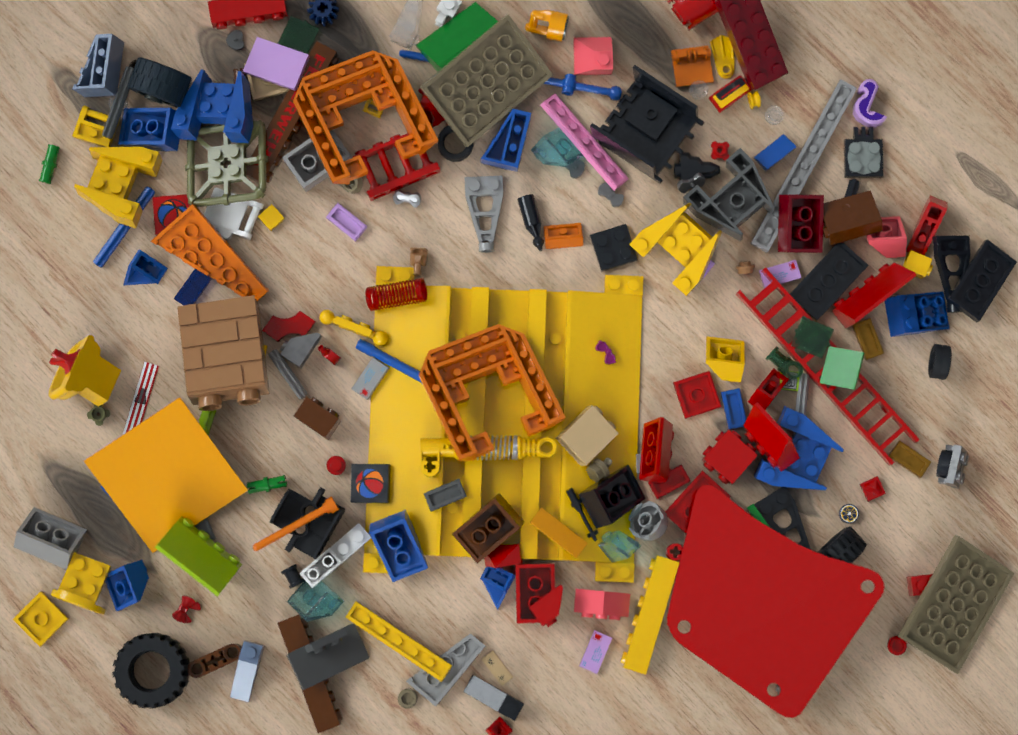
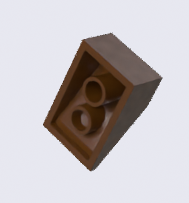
(488, 528)

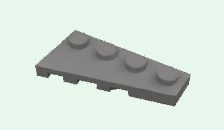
(460, 658)

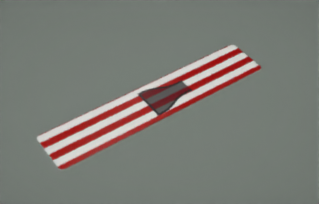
(141, 396)

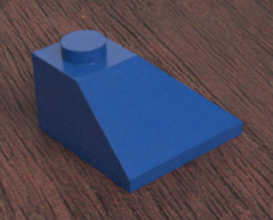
(127, 584)

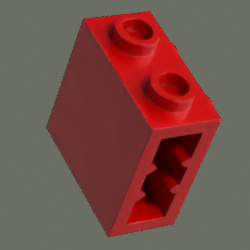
(728, 456)

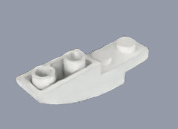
(335, 555)

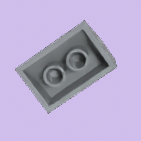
(49, 538)

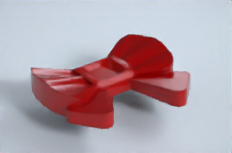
(181, 614)

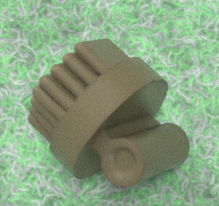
(599, 469)

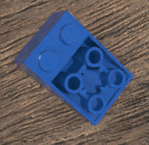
(916, 313)

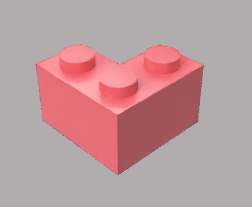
(602, 604)

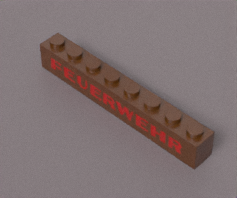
(287, 119)

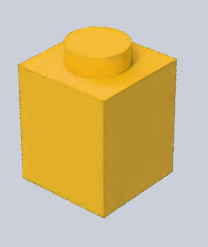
(918, 263)

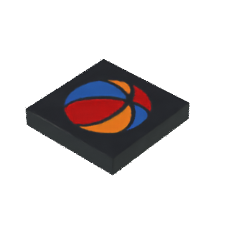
(370, 483)

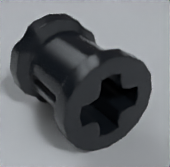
(293, 576)

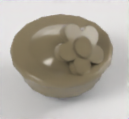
(354, 186)

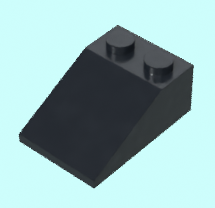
(612, 497)

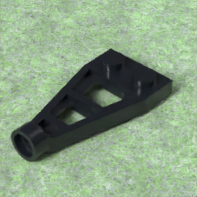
(947, 246)
(776, 502)

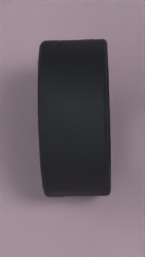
(445, 153)

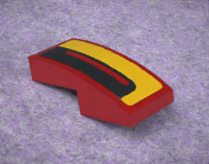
(730, 93)

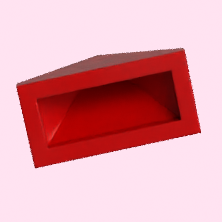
(504, 556)

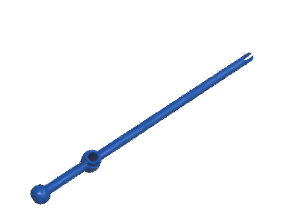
(568, 84)

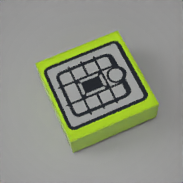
(791, 385)

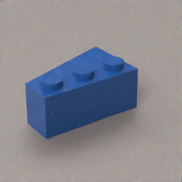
(508, 145)

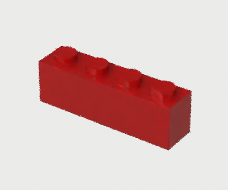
(239, 12)

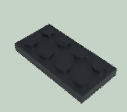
(828, 280)
(981, 280)

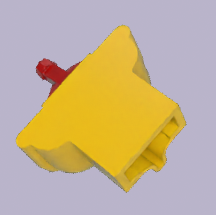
(83, 373)

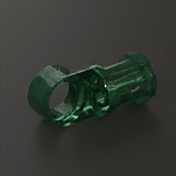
(783, 363)

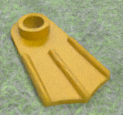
(723, 55)

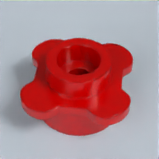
(720, 155)

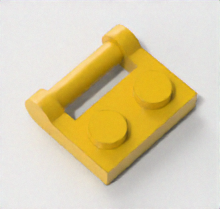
(89, 131)

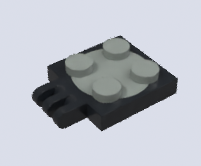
(863, 155)

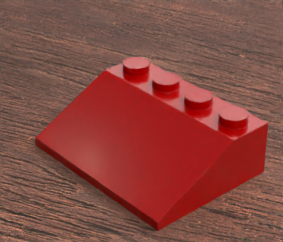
(872, 294)

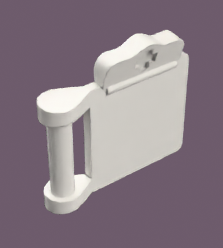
(229, 218)

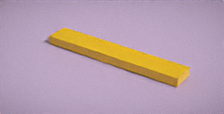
(398, 641)

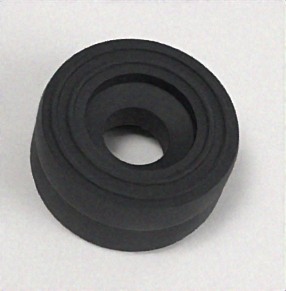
(939, 361)

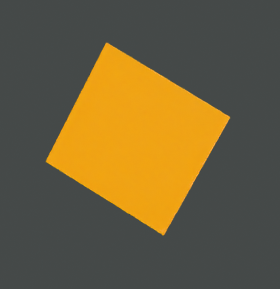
(165, 473)

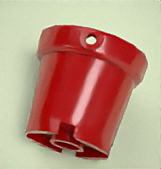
(693, 11)

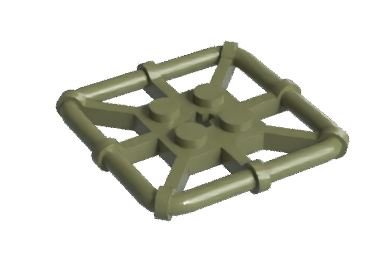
(234, 173)

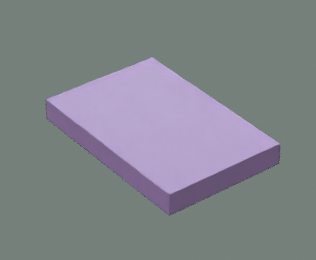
(276, 63)

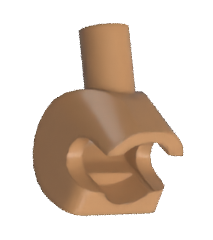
(418, 258)

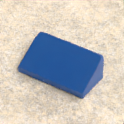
(775, 152)

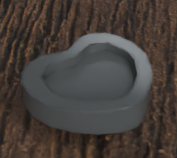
(234, 40)
(576, 169)

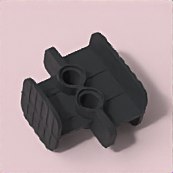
(317, 531)

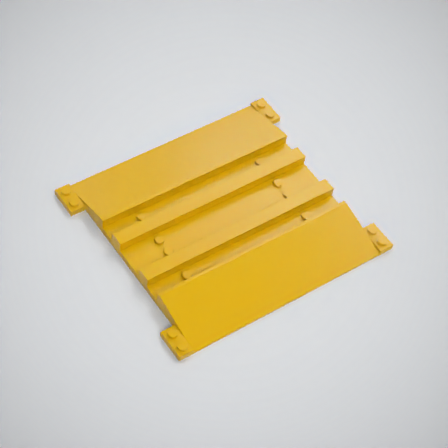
(563, 338)

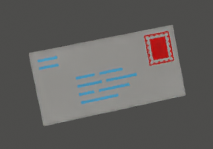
(370, 378)

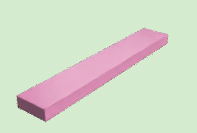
(584, 142)

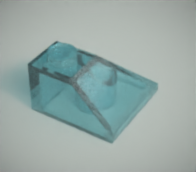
(556, 149)
(315, 601)

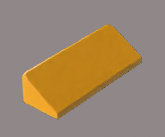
(558, 533)

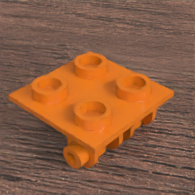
(692, 65)

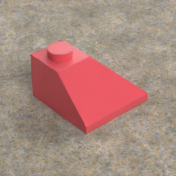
(593, 56)
(890, 241)

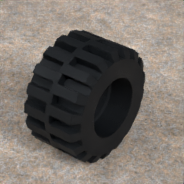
(844, 546)

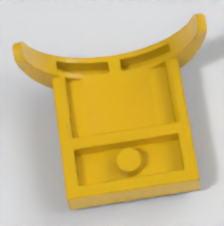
(83, 583)

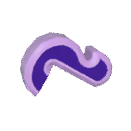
(862, 106)

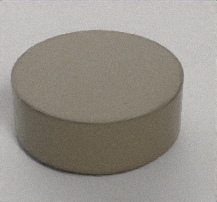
(407, 698)

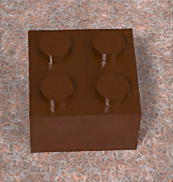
(317, 418)

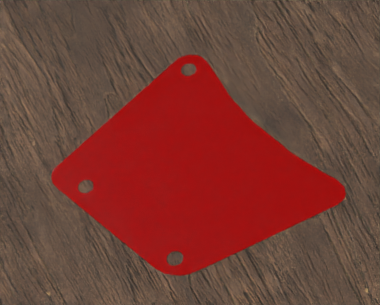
(764, 603)

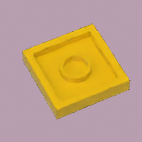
(40, 618)

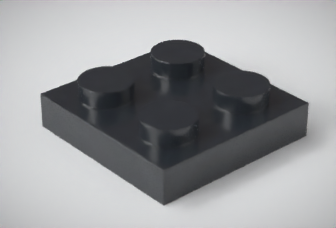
(613, 247)

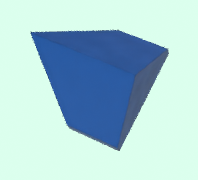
(144, 270)
(497, 583)

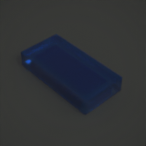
(192, 288)

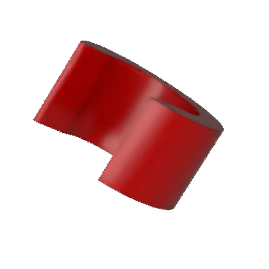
(329, 354)

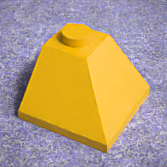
(726, 358)

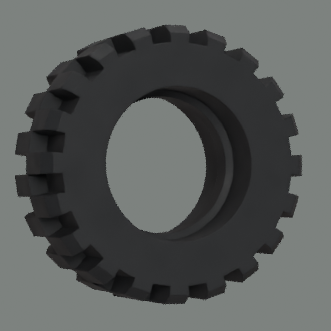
(125, 675)

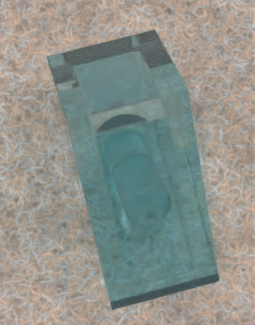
(618, 545)

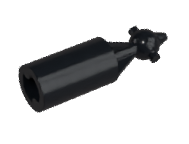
(531, 218)

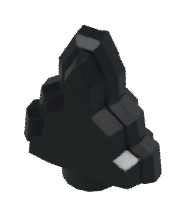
(691, 165)

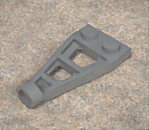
(482, 187)

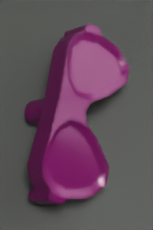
(609, 357)

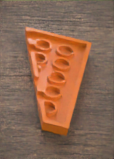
(203, 248)

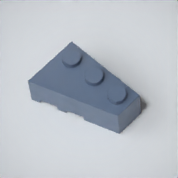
(102, 68)

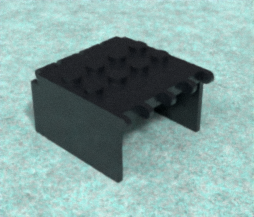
(635, 146)

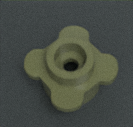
(98, 419)

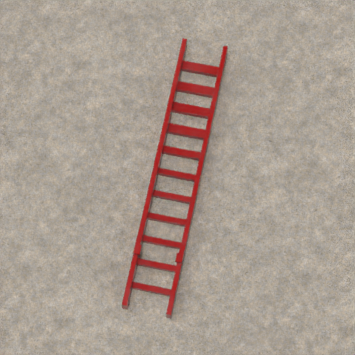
(776, 333)

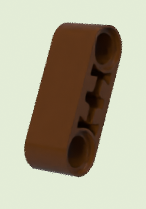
(209, 657)

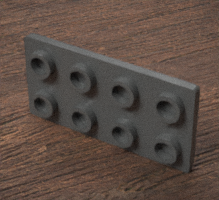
(328, 656)

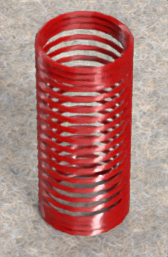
(420, 289)

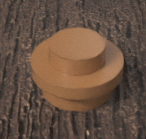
(745, 267)

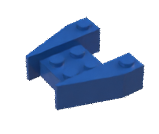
(215, 104)
(812, 447)

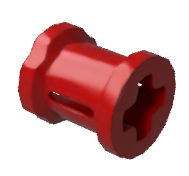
(669, 555)

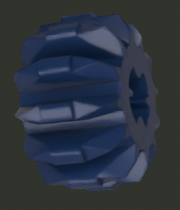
(316, 8)

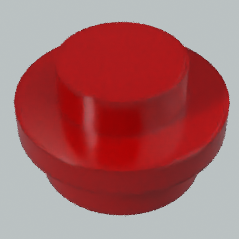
(336, 465)
(896, 645)

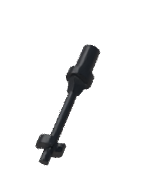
(576, 503)

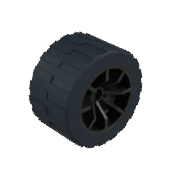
(159, 82)

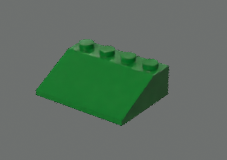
(455, 35)

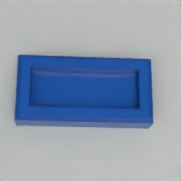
(733, 408)

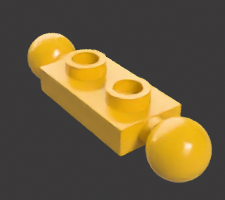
(379, 338)

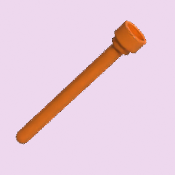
(329, 506)

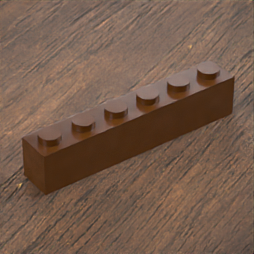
(318, 697)

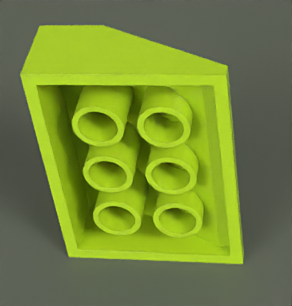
(199, 555)

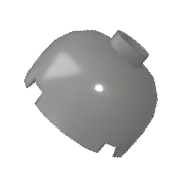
(648, 521)

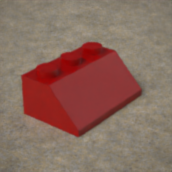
(770, 438)
(656, 451)

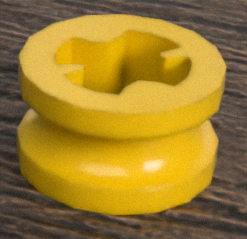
(754, 100)

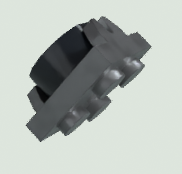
(951, 466)

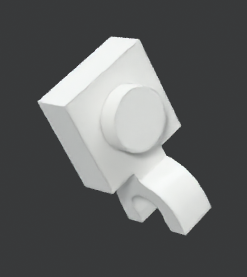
(447, 9)

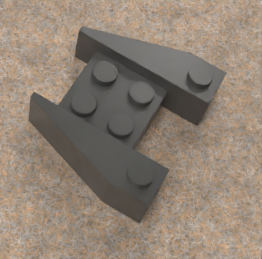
(733, 202)

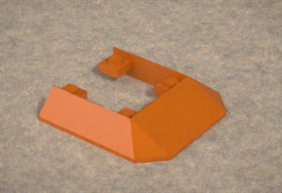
(348, 84)
(475, 357)

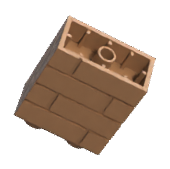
(223, 352)

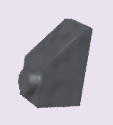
(300, 348)

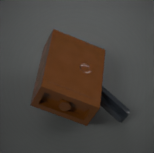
(851, 216)

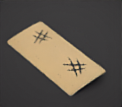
(497, 668)

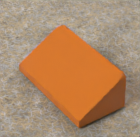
(563, 236)

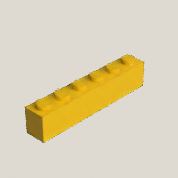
(650, 615)

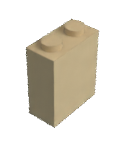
(587, 435)

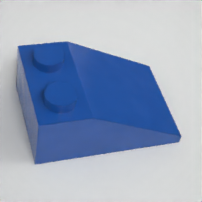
(148, 129)
(398, 545)

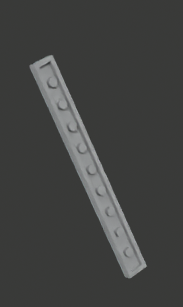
(806, 160)

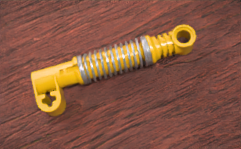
(502, 448)

